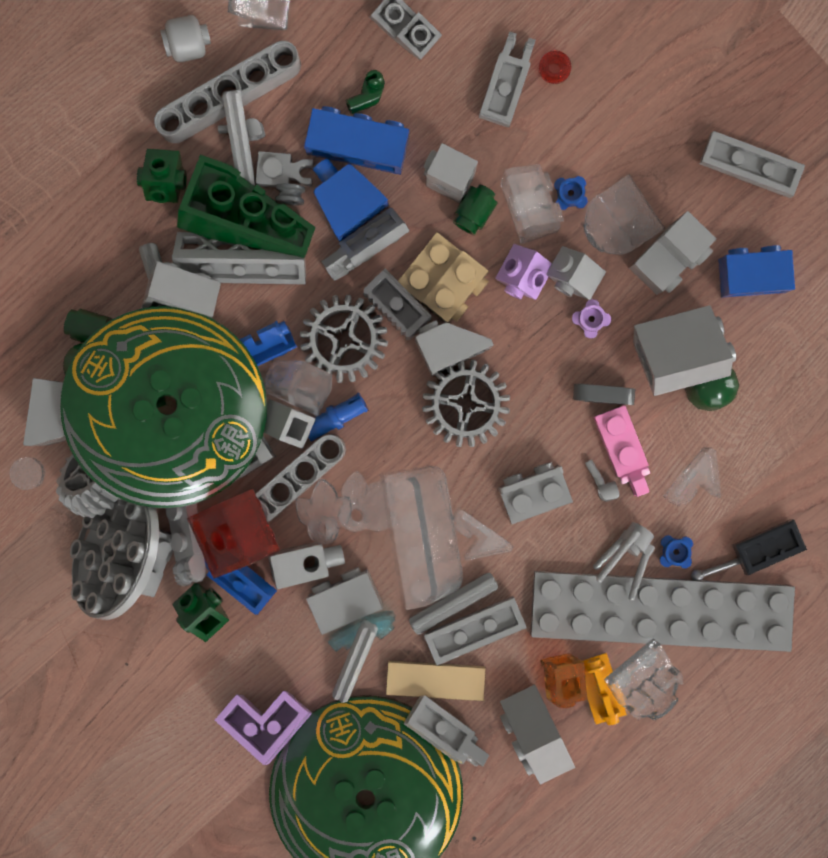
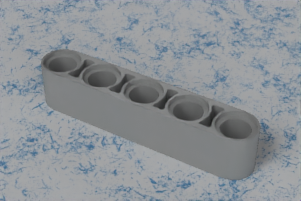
(234, 77)
(293, 481)

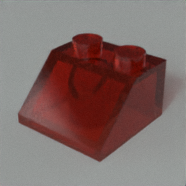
(233, 534)

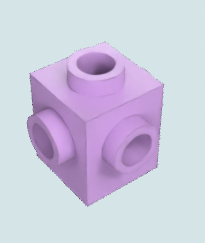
(523, 272)

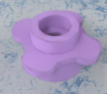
(600, 318)

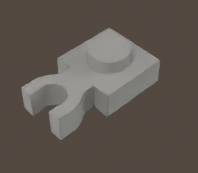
(278, 168)

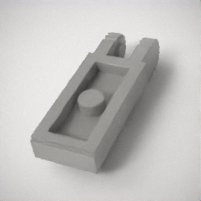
(506, 83)
(188, 555)

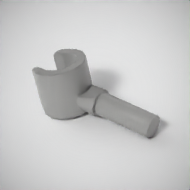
(254, 129)
(606, 491)

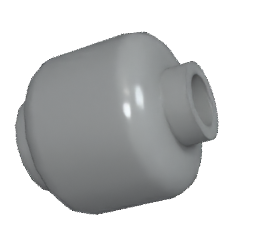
(185, 38)

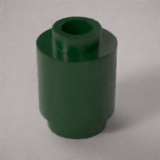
(475, 209)
(83, 323)

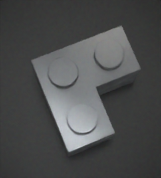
(679, 246)
(537, 737)

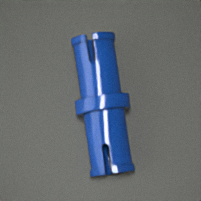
(337, 416)

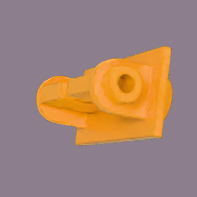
(600, 698)

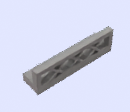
(237, 263)

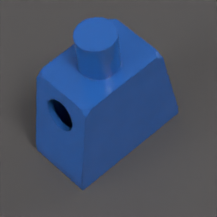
(347, 198)

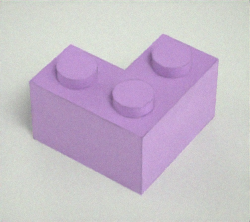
(263, 733)

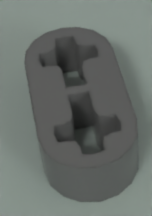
(604, 394)

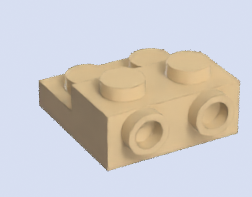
(444, 279)

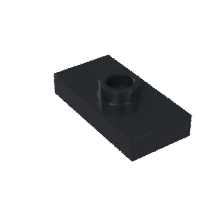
(769, 547)

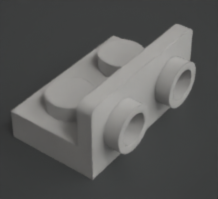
(534, 493)

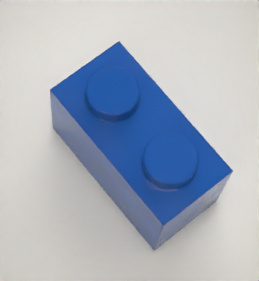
(756, 273)

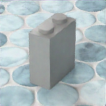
(683, 350)

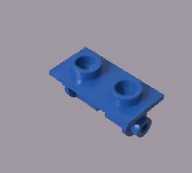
(274, 342)

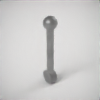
(698, 575)

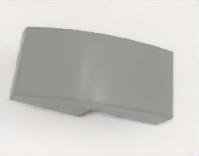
(406, 27)

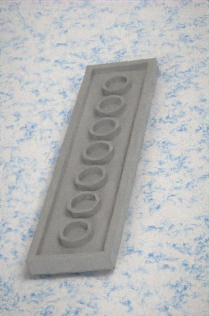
(663, 609)

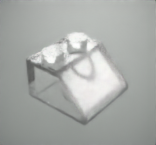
(530, 202)

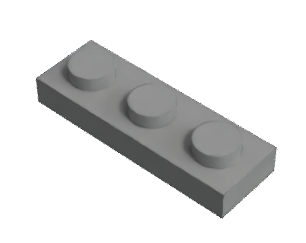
(752, 164)
(475, 630)

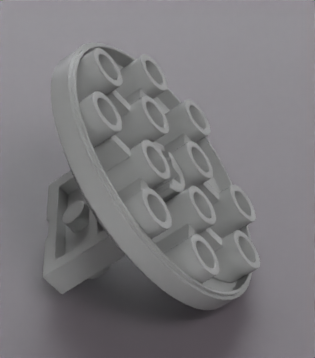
(118, 559)

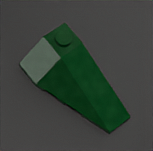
(234, 211)

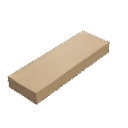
(435, 681)

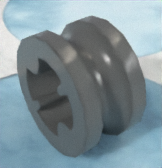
(290, 194)

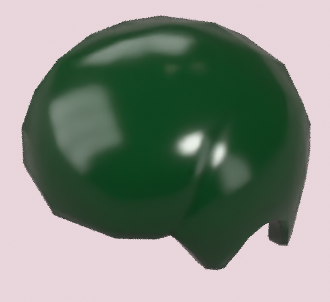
(714, 394)

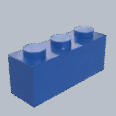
(357, 140)

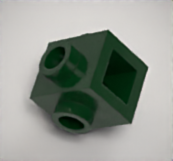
(162, 176)
(200, 612)

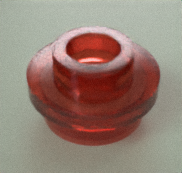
(558, 58)

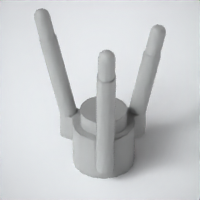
(634, 541)

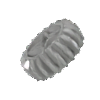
(355, 312)
(493, 408)
(81, 493)

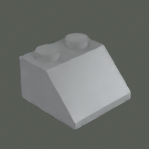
(448, 345)

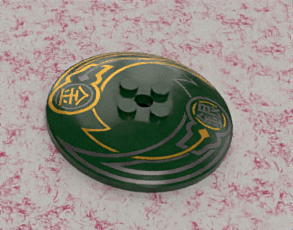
(114, 415)
(355, 750)

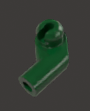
(370, 93)

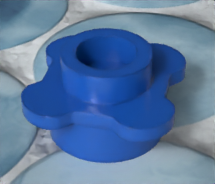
(575, 184)
(682, 559)

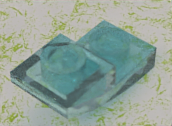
(346, 635)

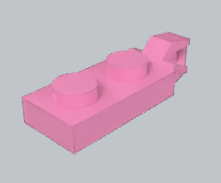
(623, 448)

